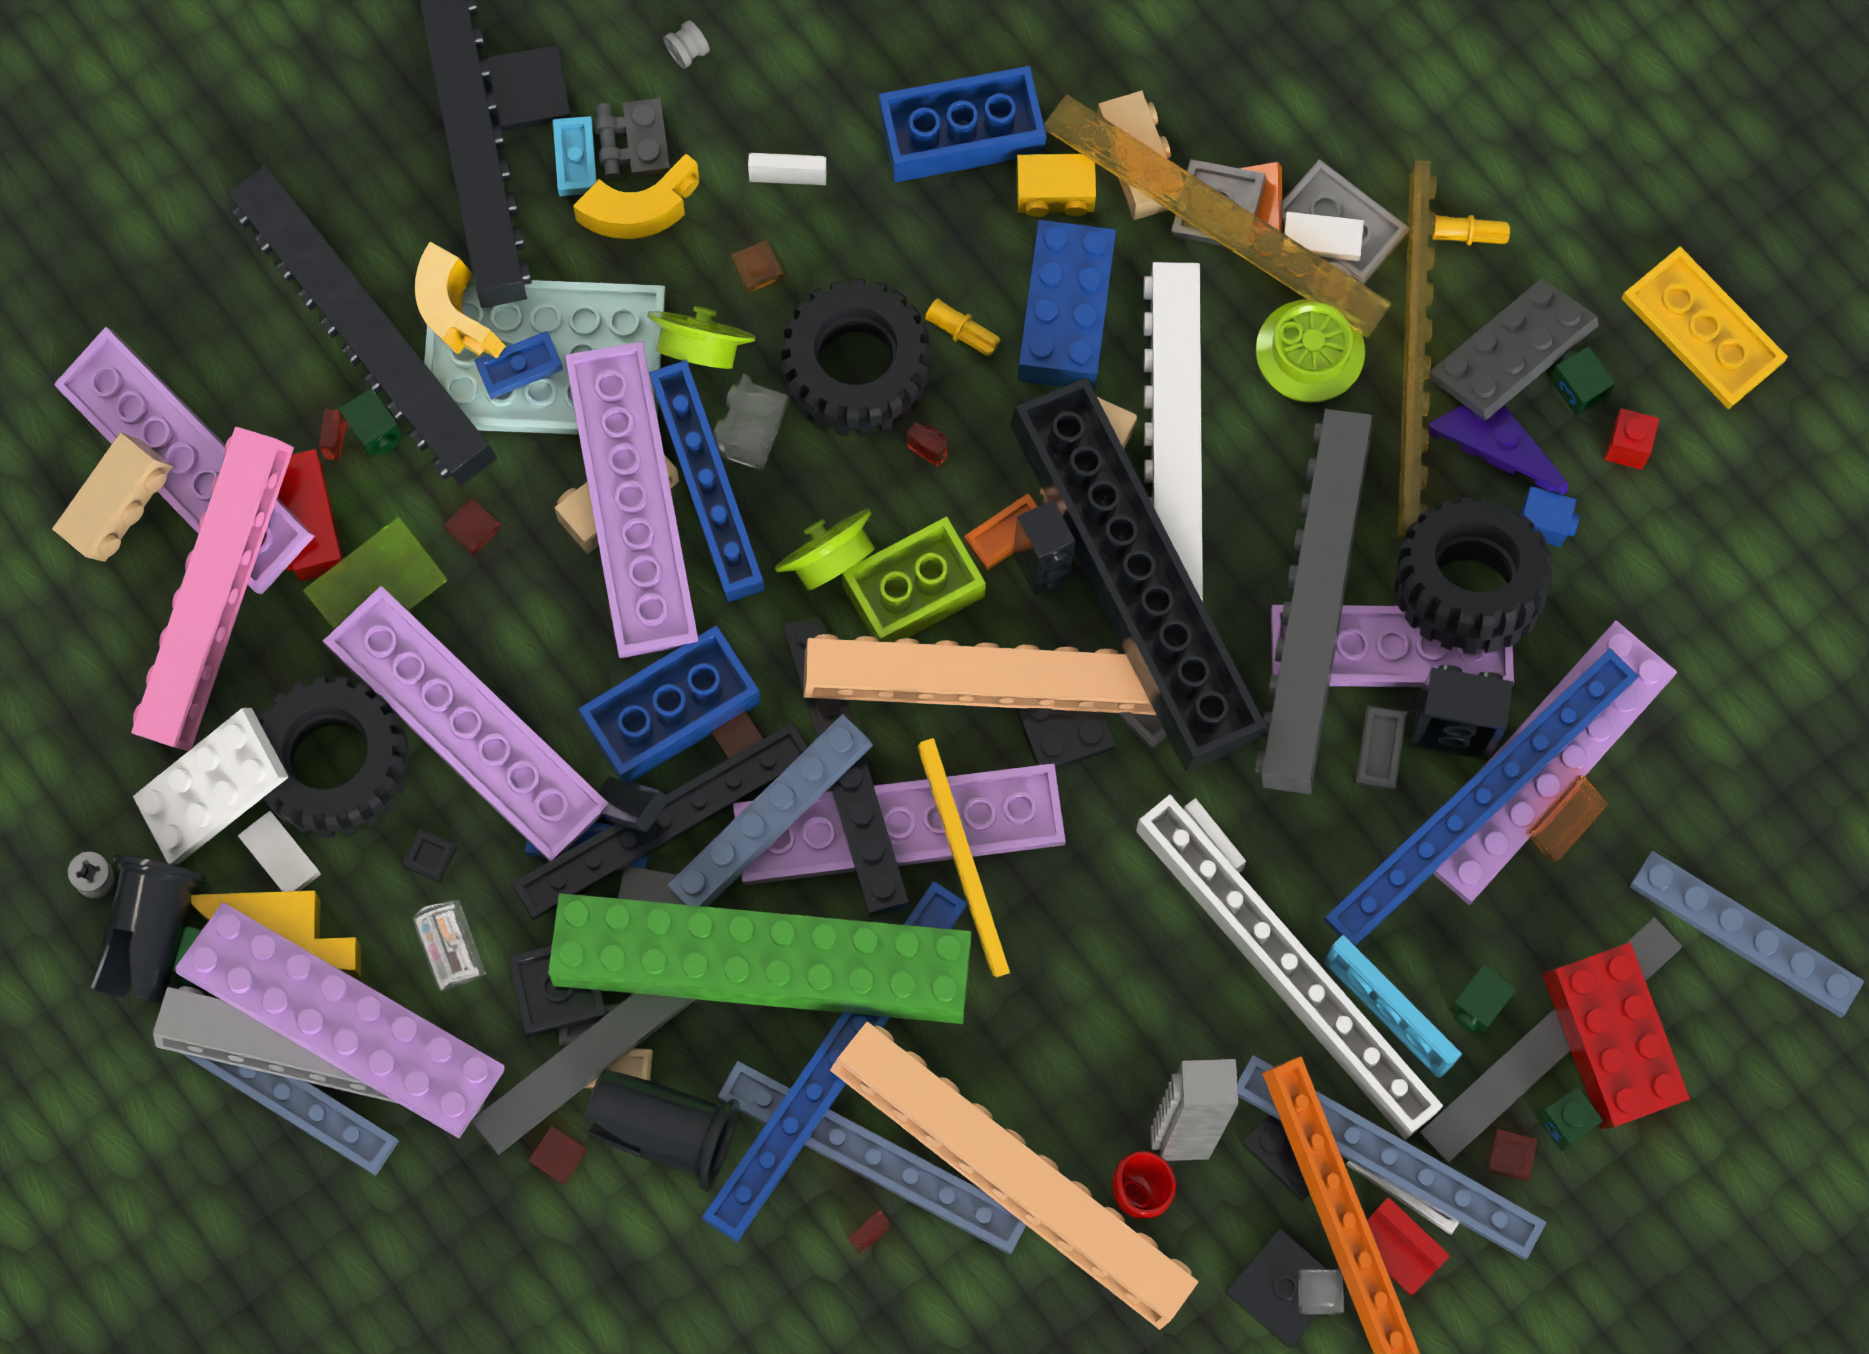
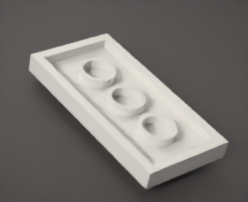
(210, 786)

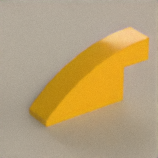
(294, 917)

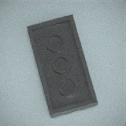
(1513, 348)

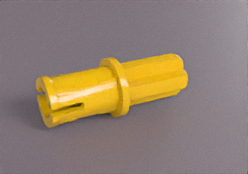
(1470, 230)
(962, 327)

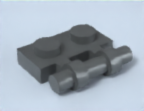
(645, 137)

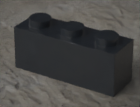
(1044, 548)

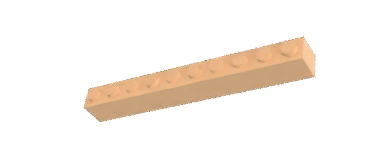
(972, 675)
(1015, 1175)

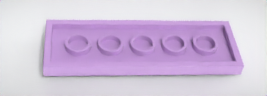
(1384, 651)

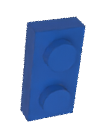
(519, 365)

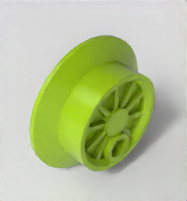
(698, 338)
(1309, 351)
(829, 550)

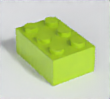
(914, 583)

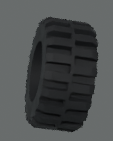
(855, 310)
(1479, 534)
(375, 783)

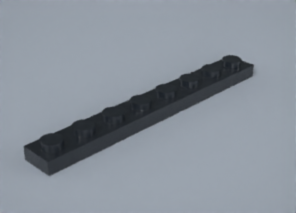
(853, 793)
(687, 809)

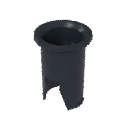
(144, 928)
(662, 1124)

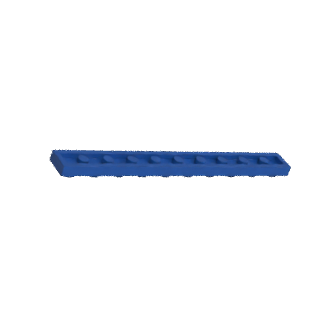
(1481, 798)
(807, 1099)

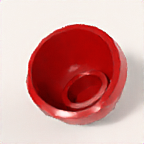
(1143, 1185)

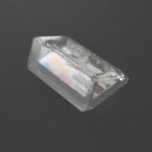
(448, 944)

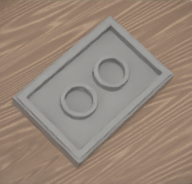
(1330, 194)

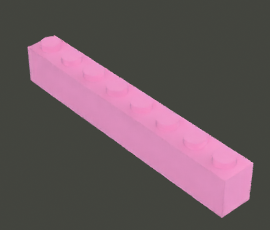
(212, 589)

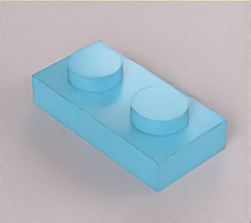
(574, 155)

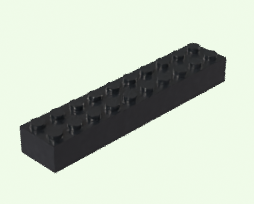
(1137, 575)

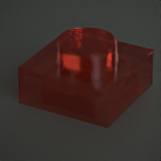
(928, 443)
(472, 526)

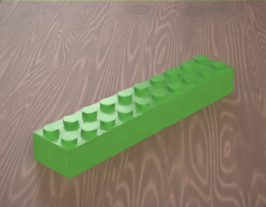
(760, 958)

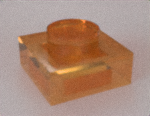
(757, 266)

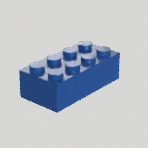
(961, 123)
(1066, 304)
(670, 705)

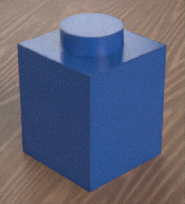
(1551, 514)

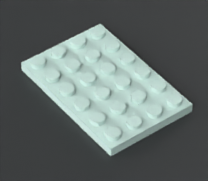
(577, 319)

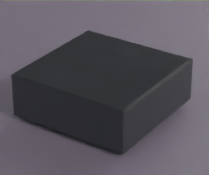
(429, 856)

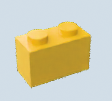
(1055, 184)

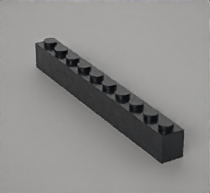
(474, 152)
(362, 326)

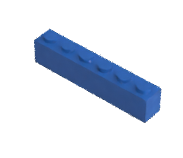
(707, 481)

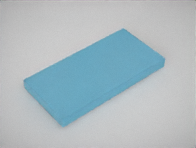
(1391, 1007)

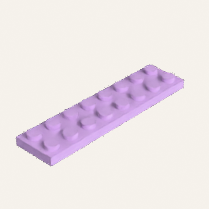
(128, 397)
(631, 500)
(466, 724)
(996, 808)
(1505, 833)
(340, 1019)

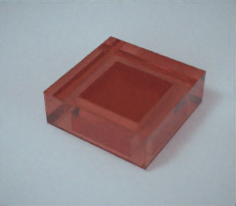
(332, 434)
(557, 1155)
(1512, 1155)
(869, 1232)

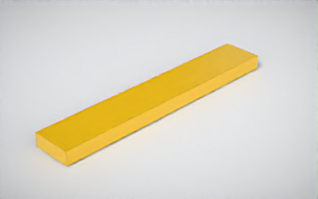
(963, 858)

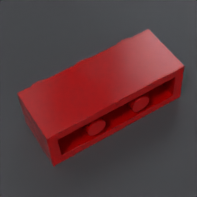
(307, 497)

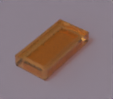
(1567, 818)

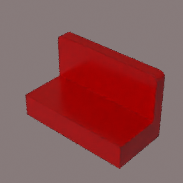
(1405, 1247)

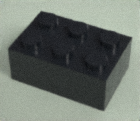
(1461, 712)

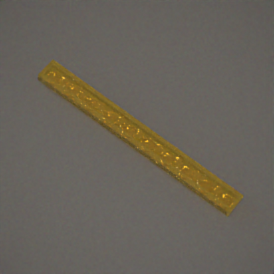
(1215, 214)
(1417, 332)

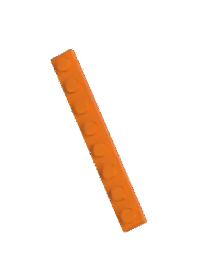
(1339, 1209)

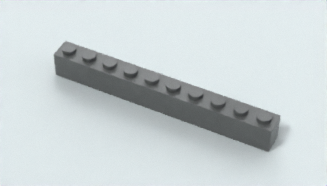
(1316, 603)

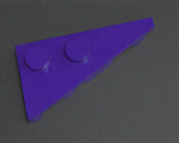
(1500, 443)

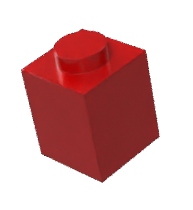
(1631, 439)

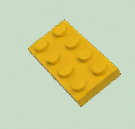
(1704, 327)

